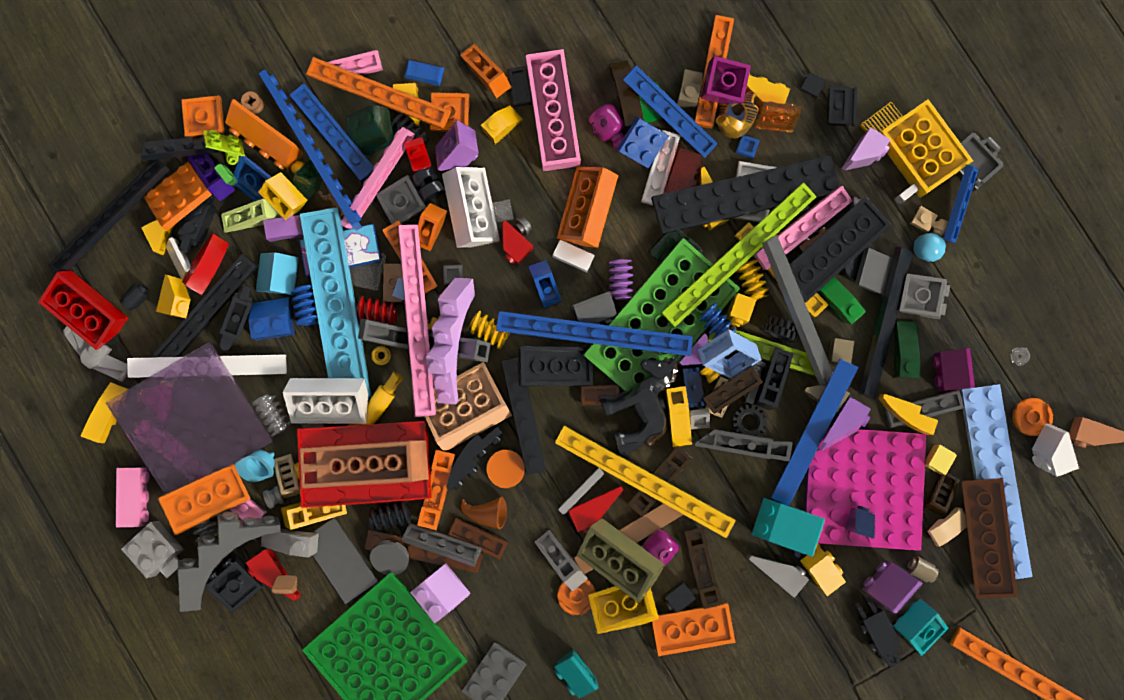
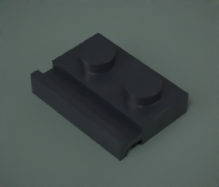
(842, 106)

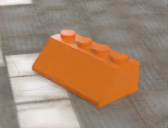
(262, 136)
(587, 206)

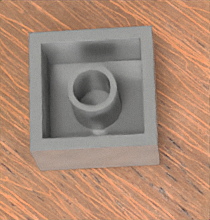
(152, 549)

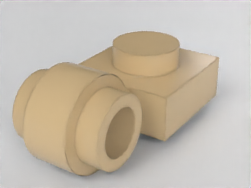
(926, 219)

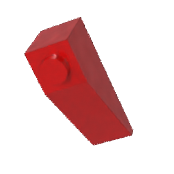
(591, 511)
(267, 568)

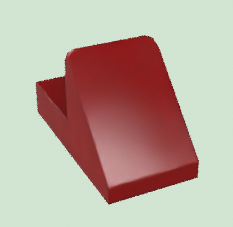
(417, 154)

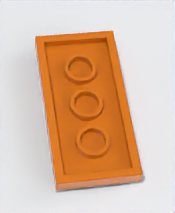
(204, 499)
(693, 629)

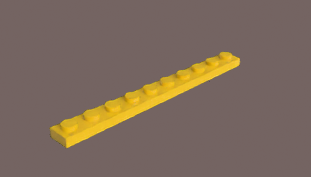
(645, 481)

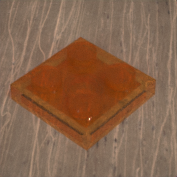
(778, 116)

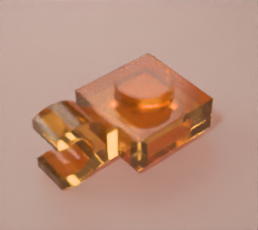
(330, 197)

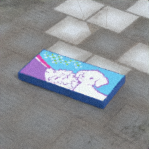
(360, 246)

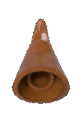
(489, 514)

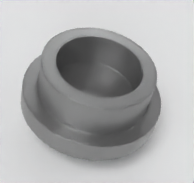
(522, 226)

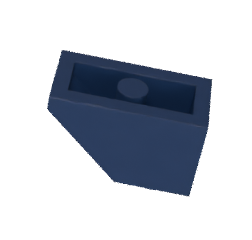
(861, 522)

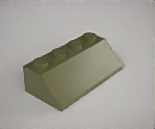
(620, 559)

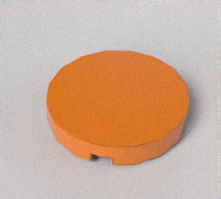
(1031, 416)
(505, 468)
(575, 601)

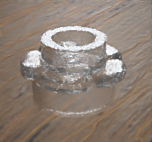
(1025, 356)

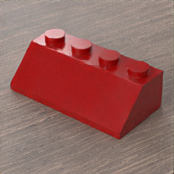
(82, 309)

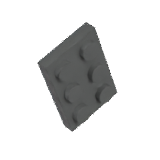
(494, 674)

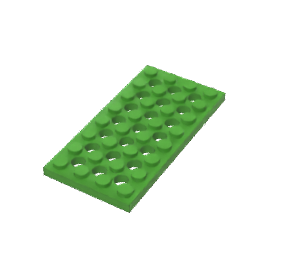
(645, 295)

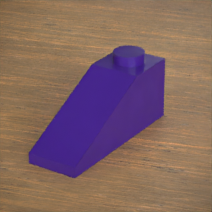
(213, 181)

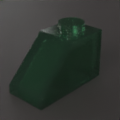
(307, 179)

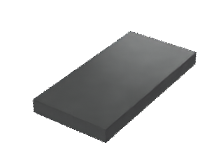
(342, 561)

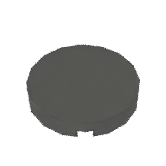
(389, 557)

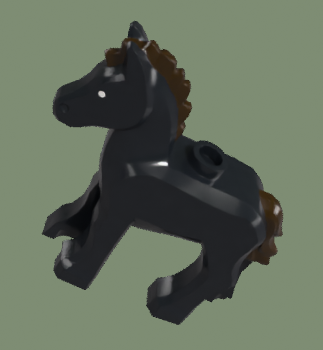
(646, 403)

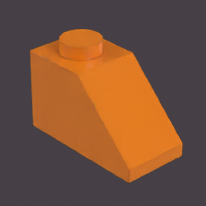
(430, 225)

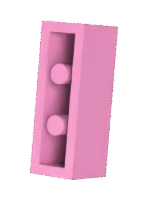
(132, 497)

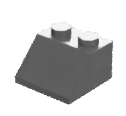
(596, 310)

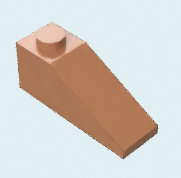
(1091, 433)

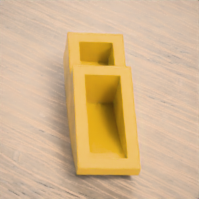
(909, 414)
(101, 418)

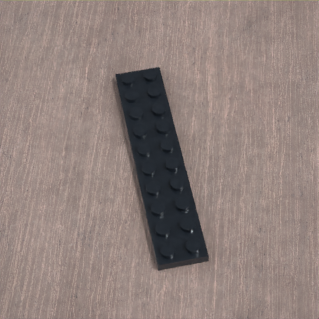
(741, 195)

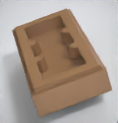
(391, 275)

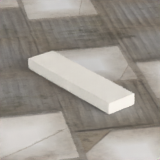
(661, 168)

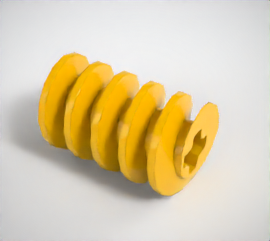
(752, 280)
(488, 329)

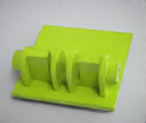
(229, 144)

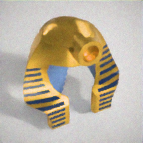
(737, 126)

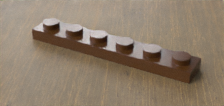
(418, 553)

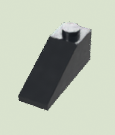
(773, 379)

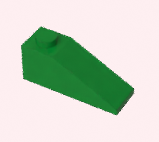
(842, 301)

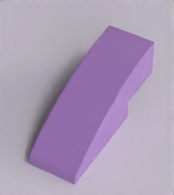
(281, 229)

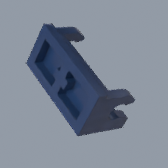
(692, 380)

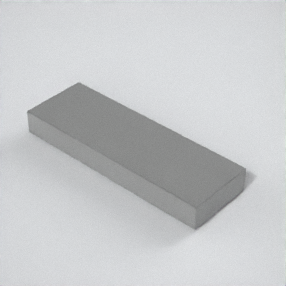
(581, 491)

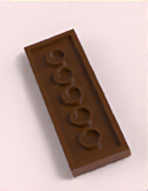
(989, 538)

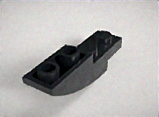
(466, 461)

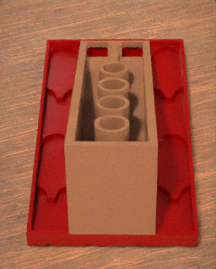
(364, 464)

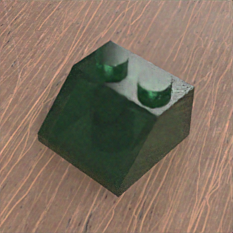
(371, 128)

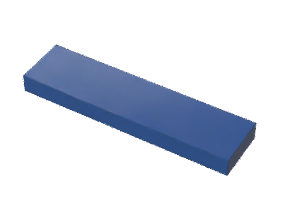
(960, 204)

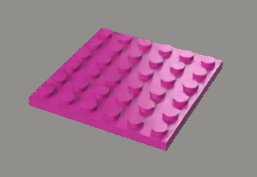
(874, 472)

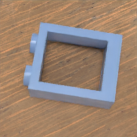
(724, 344)

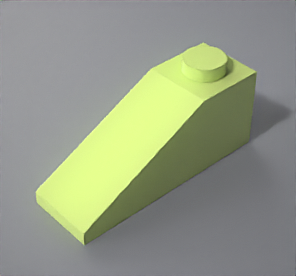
(248, 216)

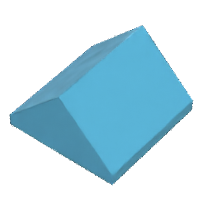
(277, 273)

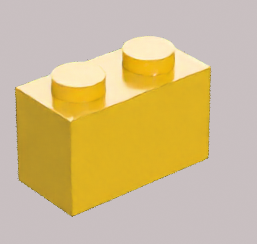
(282, 196)
(740, 310)
(823, 571)

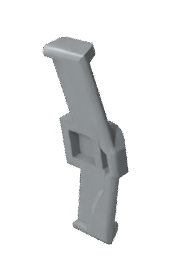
(98, 358)

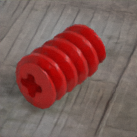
(376, 311)

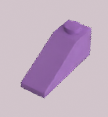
(848, 422)

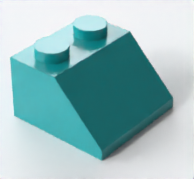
(920, 626)
(576, 674)

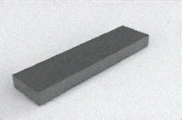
(932, 406)
(442, 544)

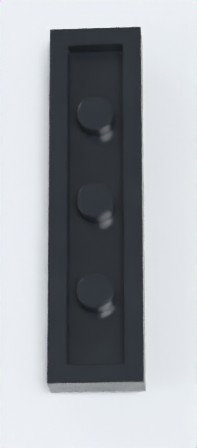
(174, 148)

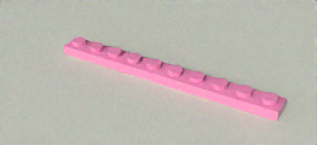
(416, 320)

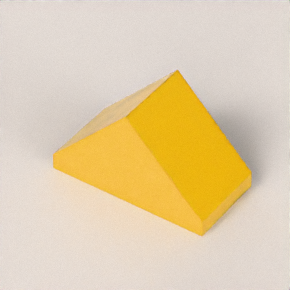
(157, 236)

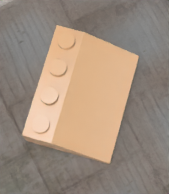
(477, 409)

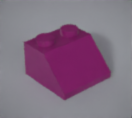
(725, 81)
(953, 370)

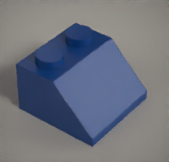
(271, 319)

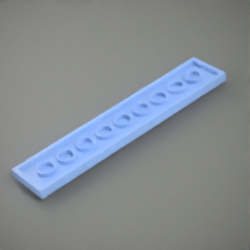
(993, 459)

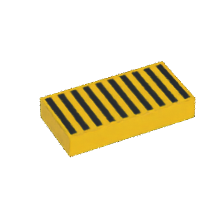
(882, 118)

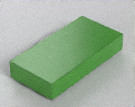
(226, 174)

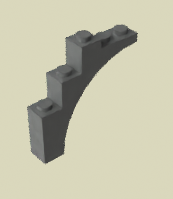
(397, 337)
(212, 549)

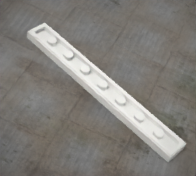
(235, 364)

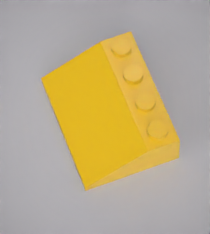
(925, 148)

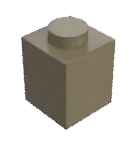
(840, 349)

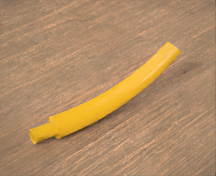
(376, 405)

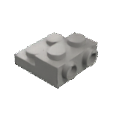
(924, 296)

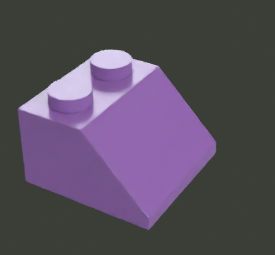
(456, 147)

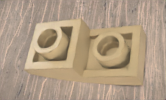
(946, 529)

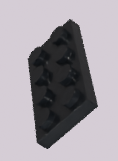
(554, 366)

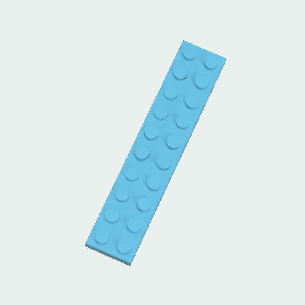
(334, 295)

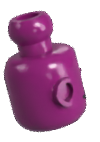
(608, 124)
(661, 546)

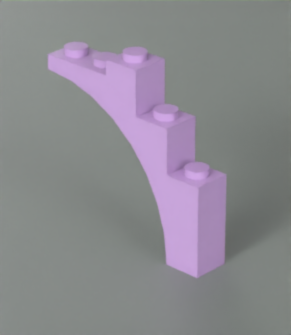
(446, 333)

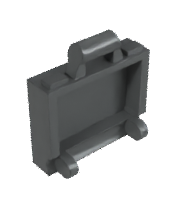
(982, 158)

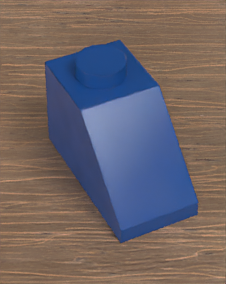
(545, 283)

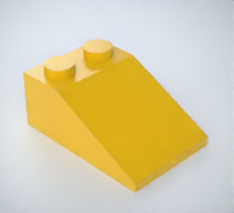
(617, 610)

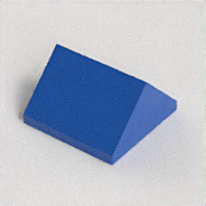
(250, 178)

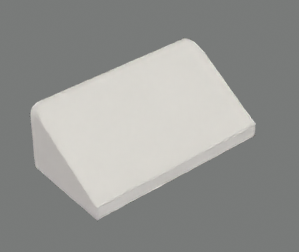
(573, 256)
(178, 257)

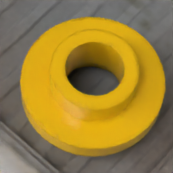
(375, 353)

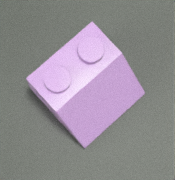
(867, 150)
(440, 593)

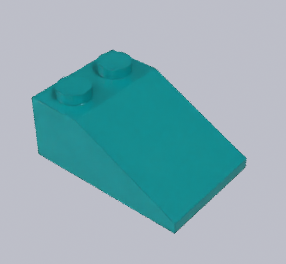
(788, 527)

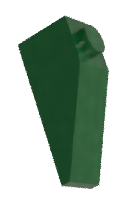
(906, 351)

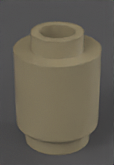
(922, 569)

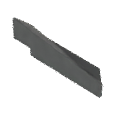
(746, 445)

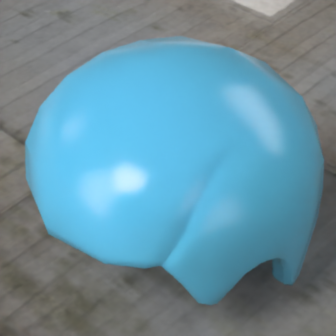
(929, 247)

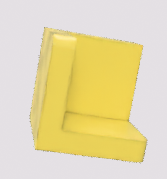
(940, 459)

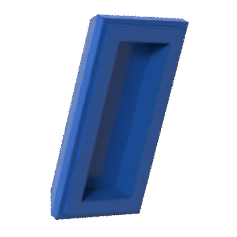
(424, 72)

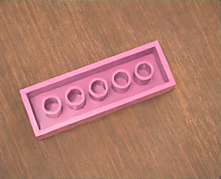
(553, 110)

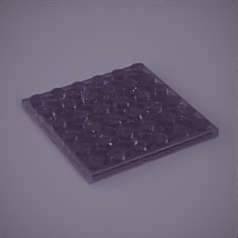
(189, 420)

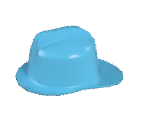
(256, 466)

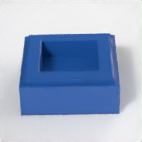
(747, 146)

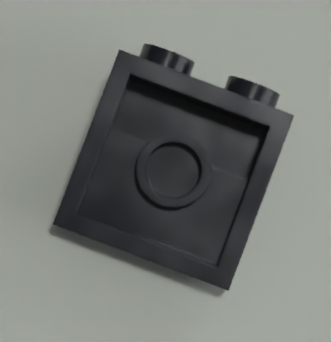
(232, 583)

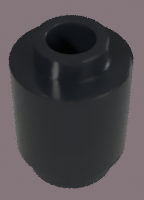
(134, 296)

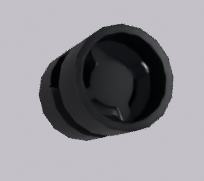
(429, 186)

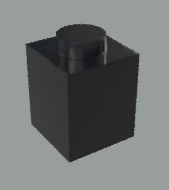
(678, 597)

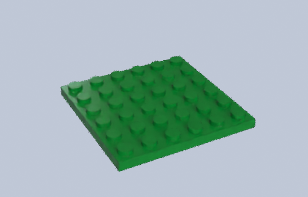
(385, 648)

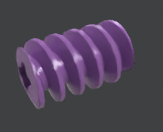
(620, 279)

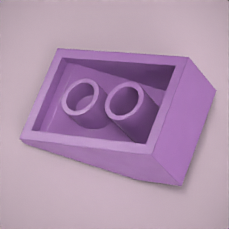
(890, 586)

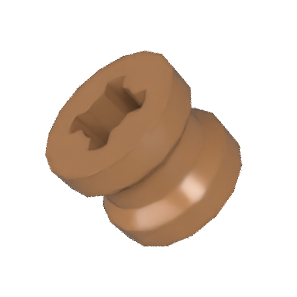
(256, 104)

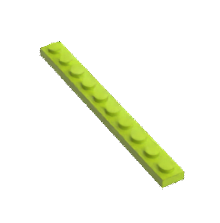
(738, 254)

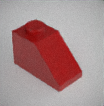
(515, 245)

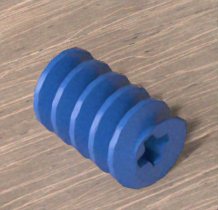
(304, 305)
(715, 321)

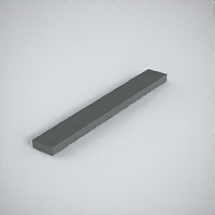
(797, 309)

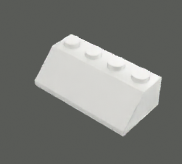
(470, 206)
(327, 400)

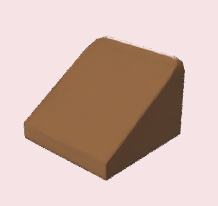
(285, 584)

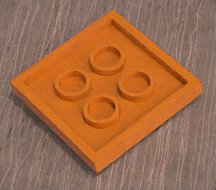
(177, 196)

